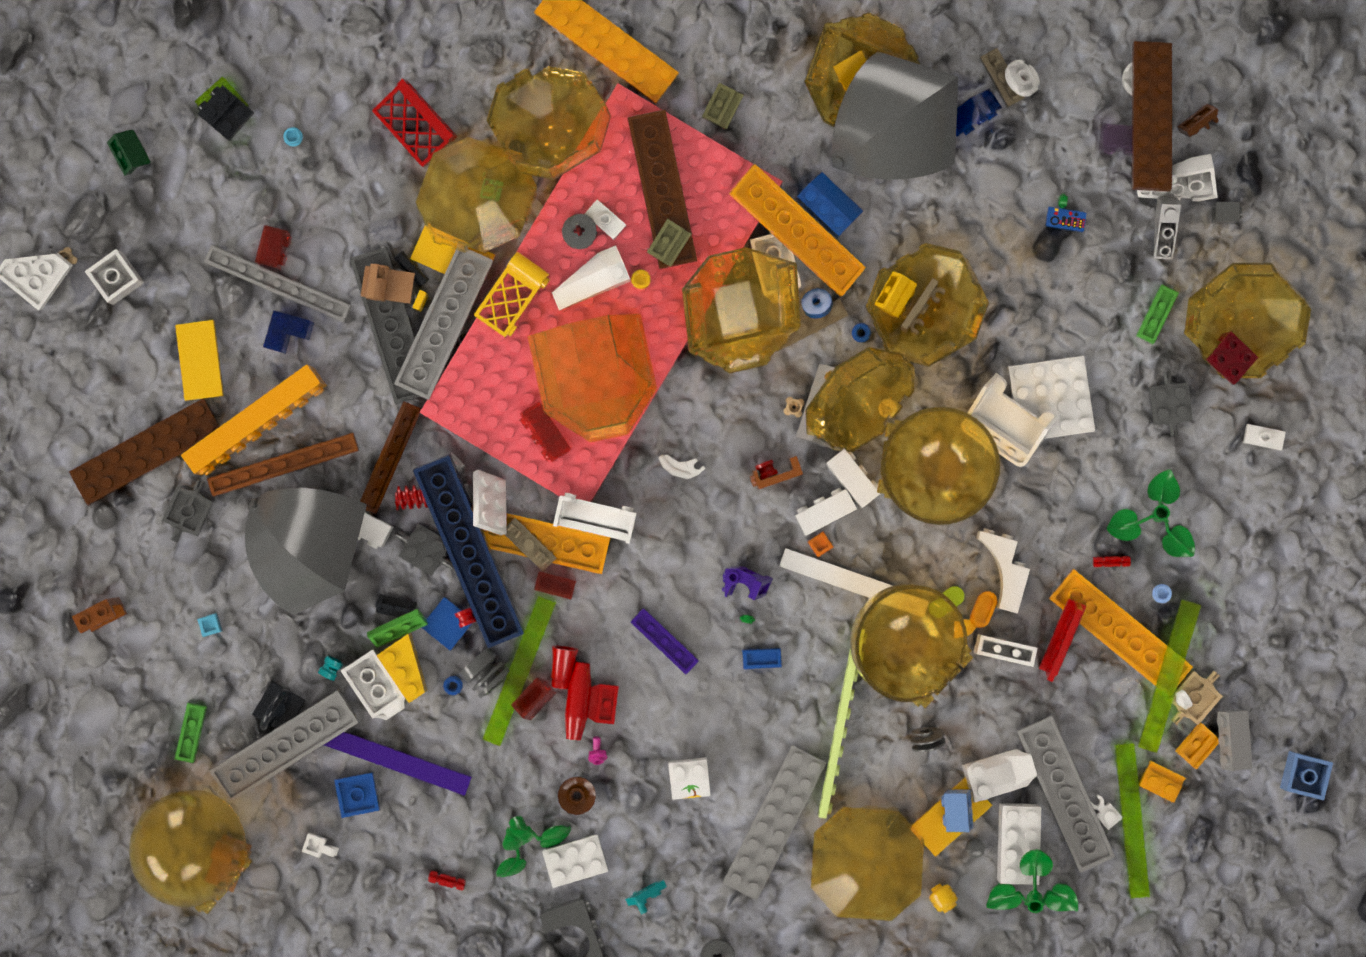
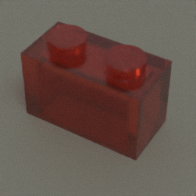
(273, 247)
(555, 585)
(533, 698)

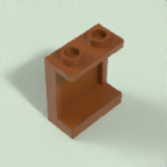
(794, 472)
(99, 615)

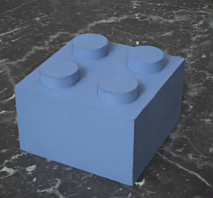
(1306, 775)

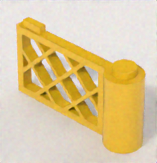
(529, 275)

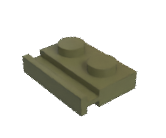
(722, 106)
(669, 243)

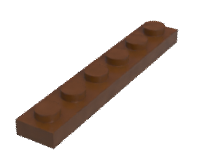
(390, 456)

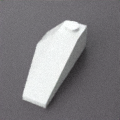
(1190, 179)
(595, 277)

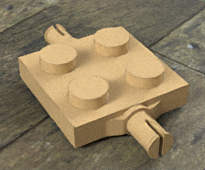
(1202, 695)

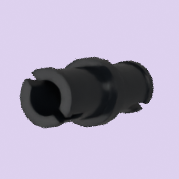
(411, 267)

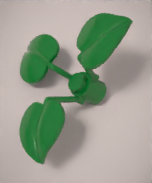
(1162, 489)
(520, 834)
(1037, 864)

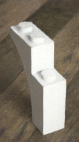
(1012, 576)

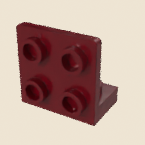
(1231, 357)

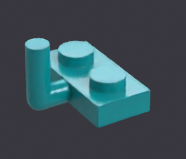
(639, 897)

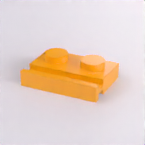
(1197, 745)
(1161, 781)

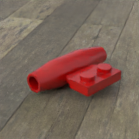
(587, 702)

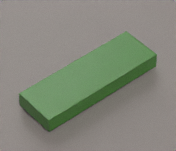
(1157, 314)
(397, 628)
(191, 732)

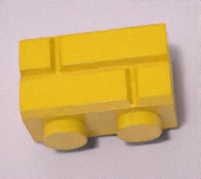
(896, 294)

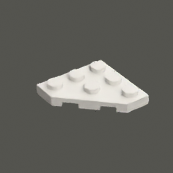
(35, 276)

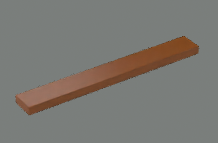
(283, 464)

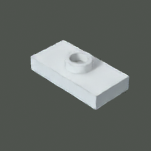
(605, 219)
(1264, 437)

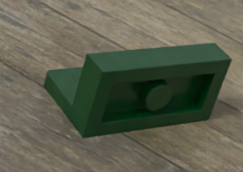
(128, 151)

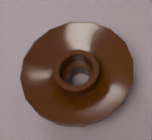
(576, 805)

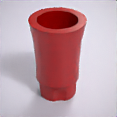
(562, 665)

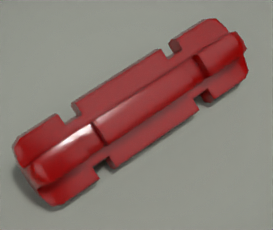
(1112, 561)
(447, 880)

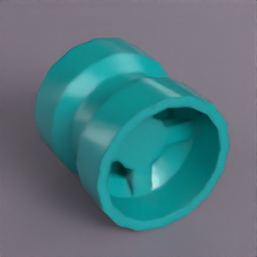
(330, 668)

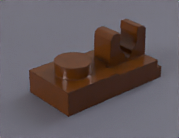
(1199, 120)

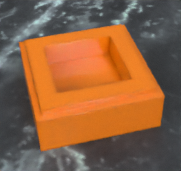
(820, 544)

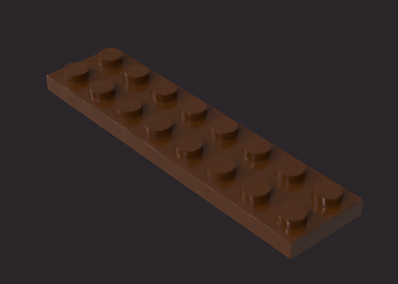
(1152, 116)
(660, 178)
(144, 452)

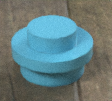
(293, 137)

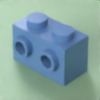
(958, 810)

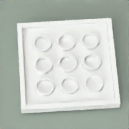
(1058, 388)

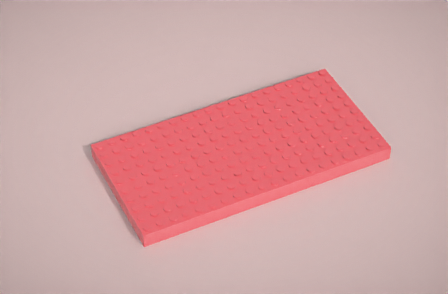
(495, 375)

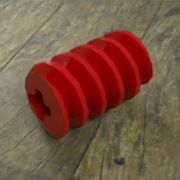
(408, 497)

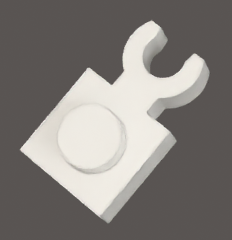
(1106, 813)

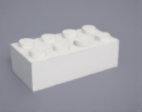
(1017, 834)

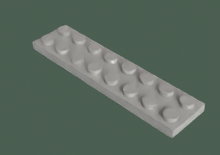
(443, 323)
(284, 746)
(1065, 794)
(774, 822)

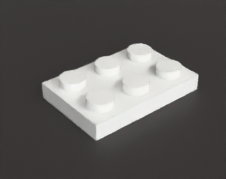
(489, 502)
(575, 860)

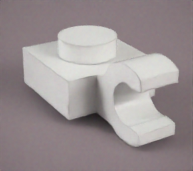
(316, 845)

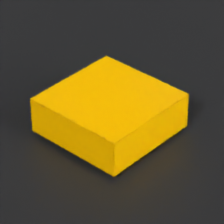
(420, 301)

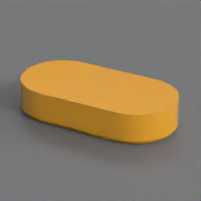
(983, 609)

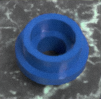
(865, 328)
(448, 689)

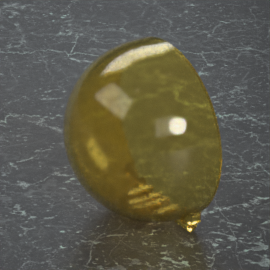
(939, 465)
(909, 643)
(188, 849)

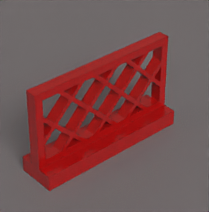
(428, 114)
(1062, 638)

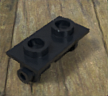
(394, 606)

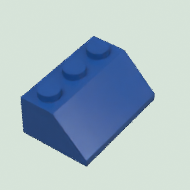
(829, 205)

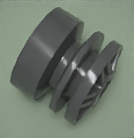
(484, 672)

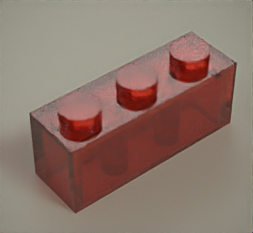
(545, 433)

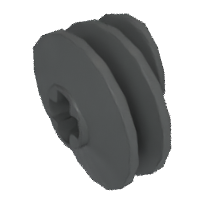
(587, 237)
(928, 739)
(717, 946)

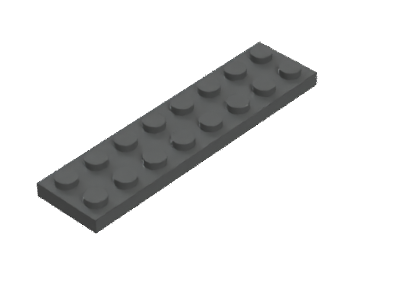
(388, 323)

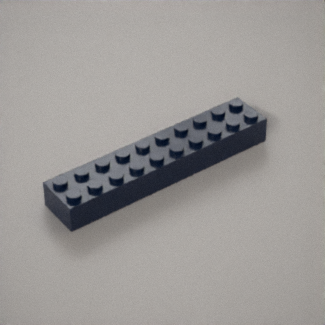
(469, 551)

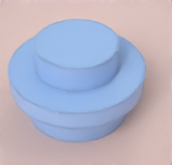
(1161, 593)

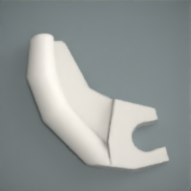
(680, 469)

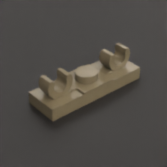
(996, 68)
(921, 307)
(529, 545)

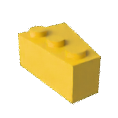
(404, 667)

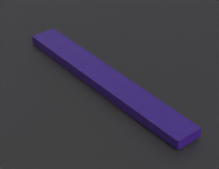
(401, 762)

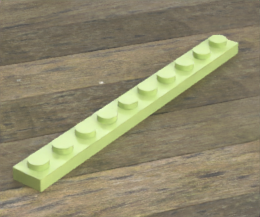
(839, 732)

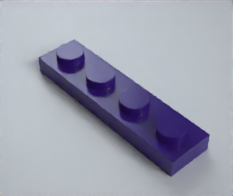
(664, 641)

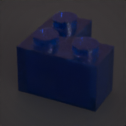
(976, 111)
(284, 326)

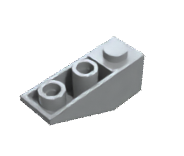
(1166, 227)

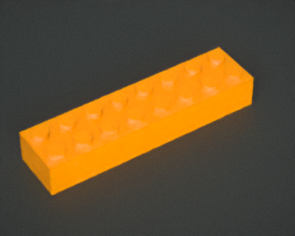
(254, 420)

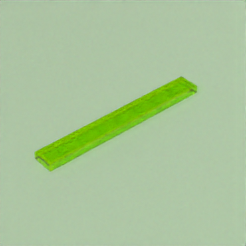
(519, 670)
(1169, 676)
(1132, 820)

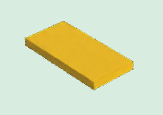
(436, 255)
(199, 360)
(931, 823)

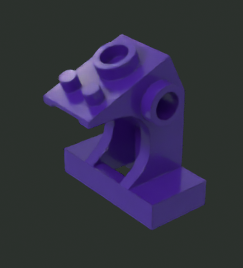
(756, 583)

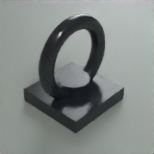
(277, 706)

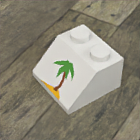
(689, 778)

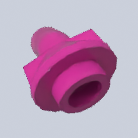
(597, 756)

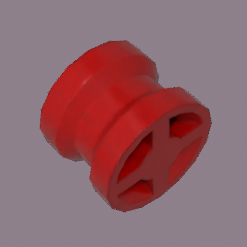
(766, 469)
(465, 617)

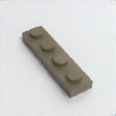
(810, 325)

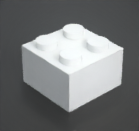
(114, 277)

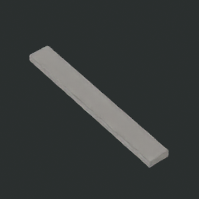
(278, 284)

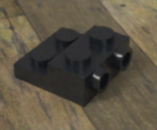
(225, 112)

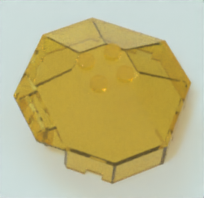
(548, 121)
(474, 197)
(1254, 305)
(946, 324)
(859, 398)
(867, 863)

